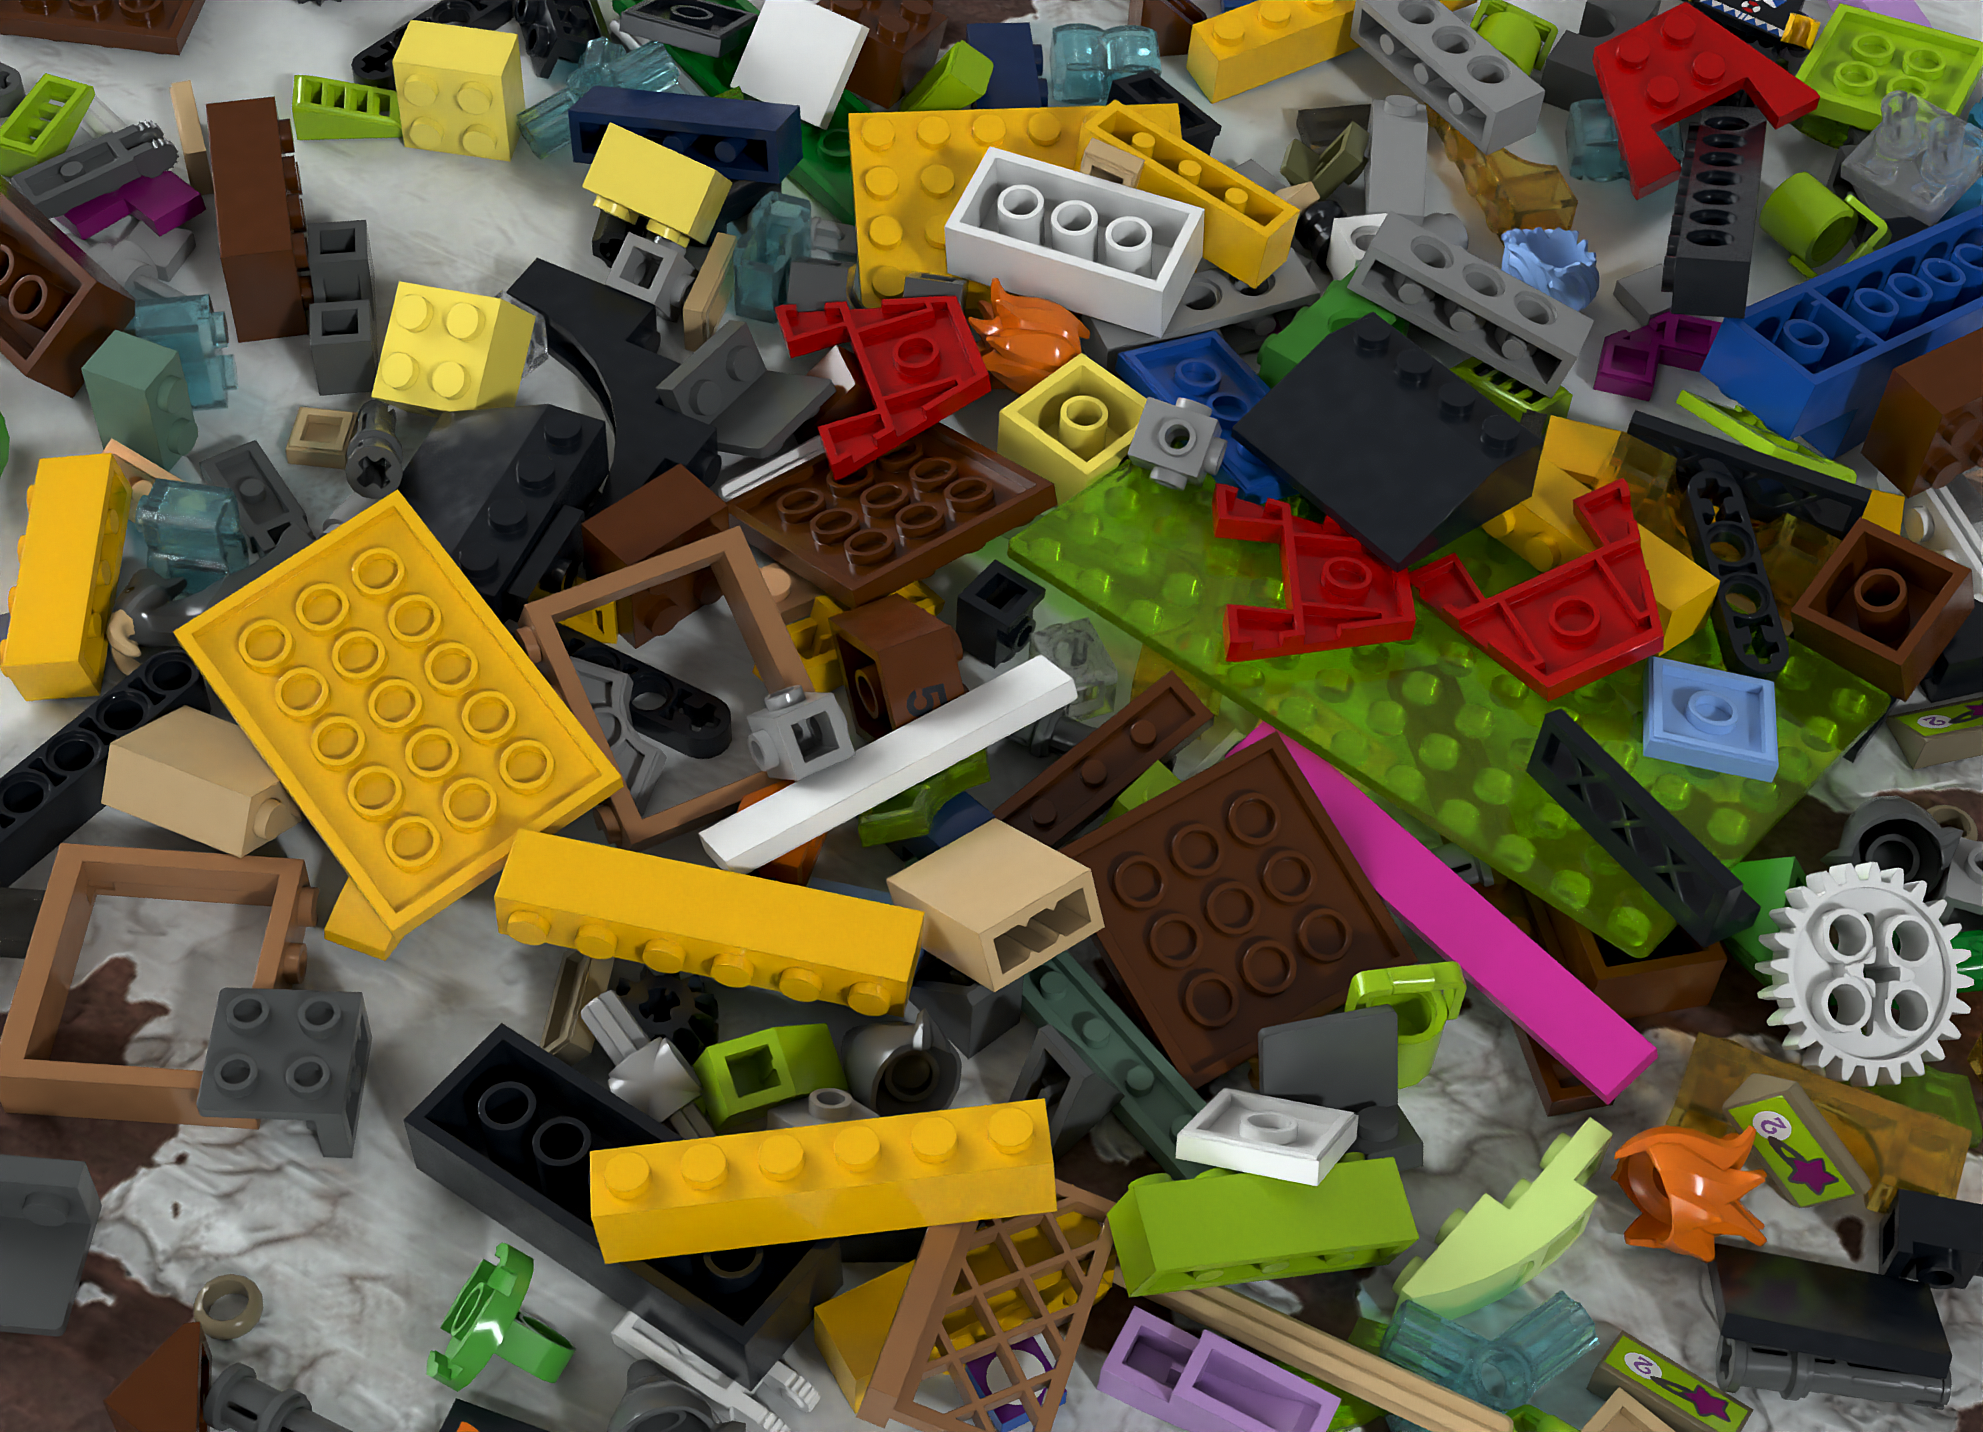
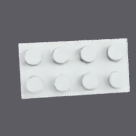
(1075, 241)

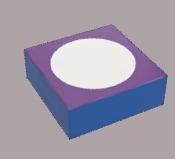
(990, 1377)

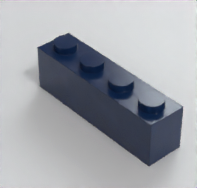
(1015, 69)
(726, 134)

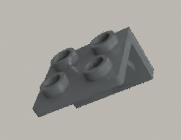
(735, 393)
(289, 1060)
(1344, 1065)
(44, 1240)

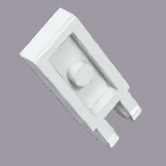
(718, 1389)

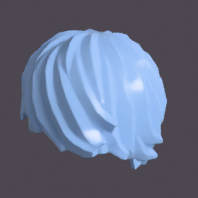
(1552, 264)

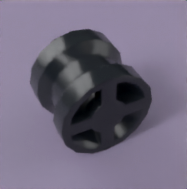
(1315, 229)

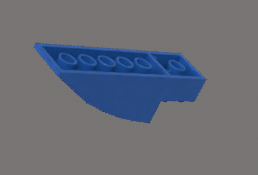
(1825, 348)

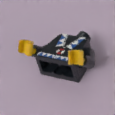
(1769, 21)

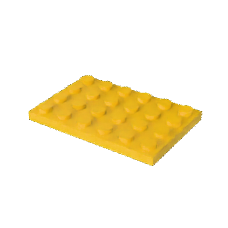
(917, 166)
(397, 712)

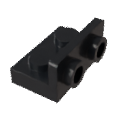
(558, 30)

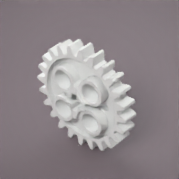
(1919, 979)

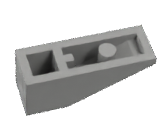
(1396, 158)

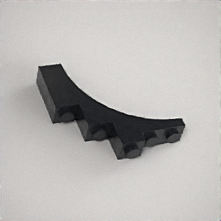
(613, 351)

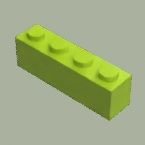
(1258, 1226)

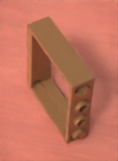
(762, 632)
(78, 875)

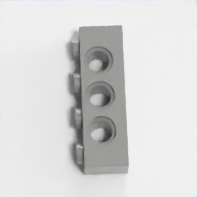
(1450, 69)
(1215, 303)
(1471, 304)

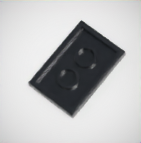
(1828, 1311)

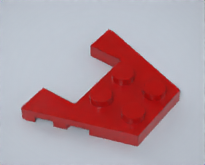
(1675, 70)
(912, 359)
(1331, 583)
(1564, 622)

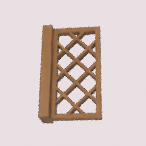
(928, 1299)

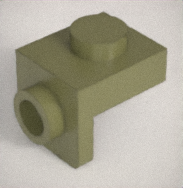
(1337, 164)

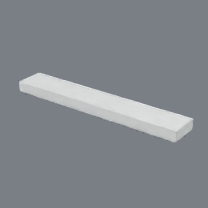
(888, 766)

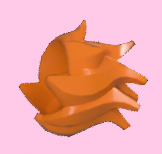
(1025, 338)
(1688, 1189)

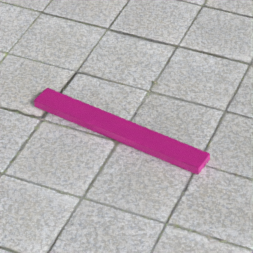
(1472, 932)

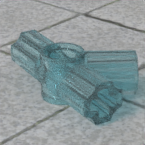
(603, 64)
(1453, 1356)

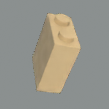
(199, 782)
(999, 903)

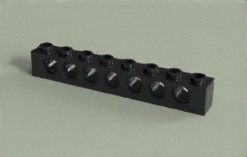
(1715, 213)

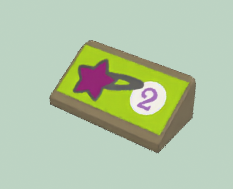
(1940, 732)
(1795, 1142)
(1666, 1389)

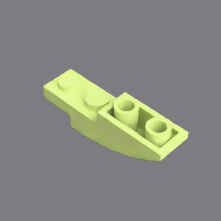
(1509, 1243)

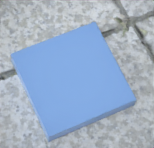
(1709, 719)

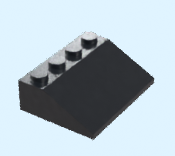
(1391, 443)
(497, 480)

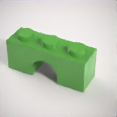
(1312, 324)

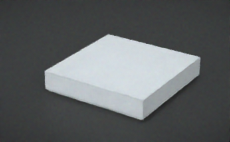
(800, 58)
(1268, 1136)

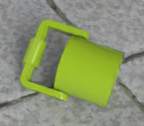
(1515, 33)
(1817, 223)
(1419, 1009)

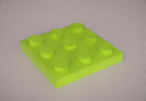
(1872, 54)

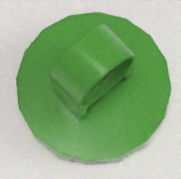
(489, 1322)

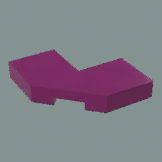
(157, 201)
(1631, 358)

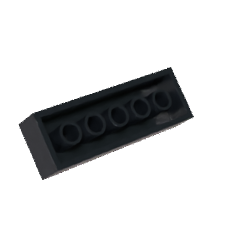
(516, 1143)

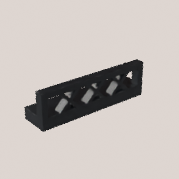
(1767, 483)
(1639, 832)

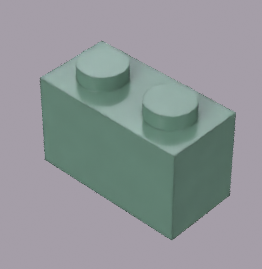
(141, 398)

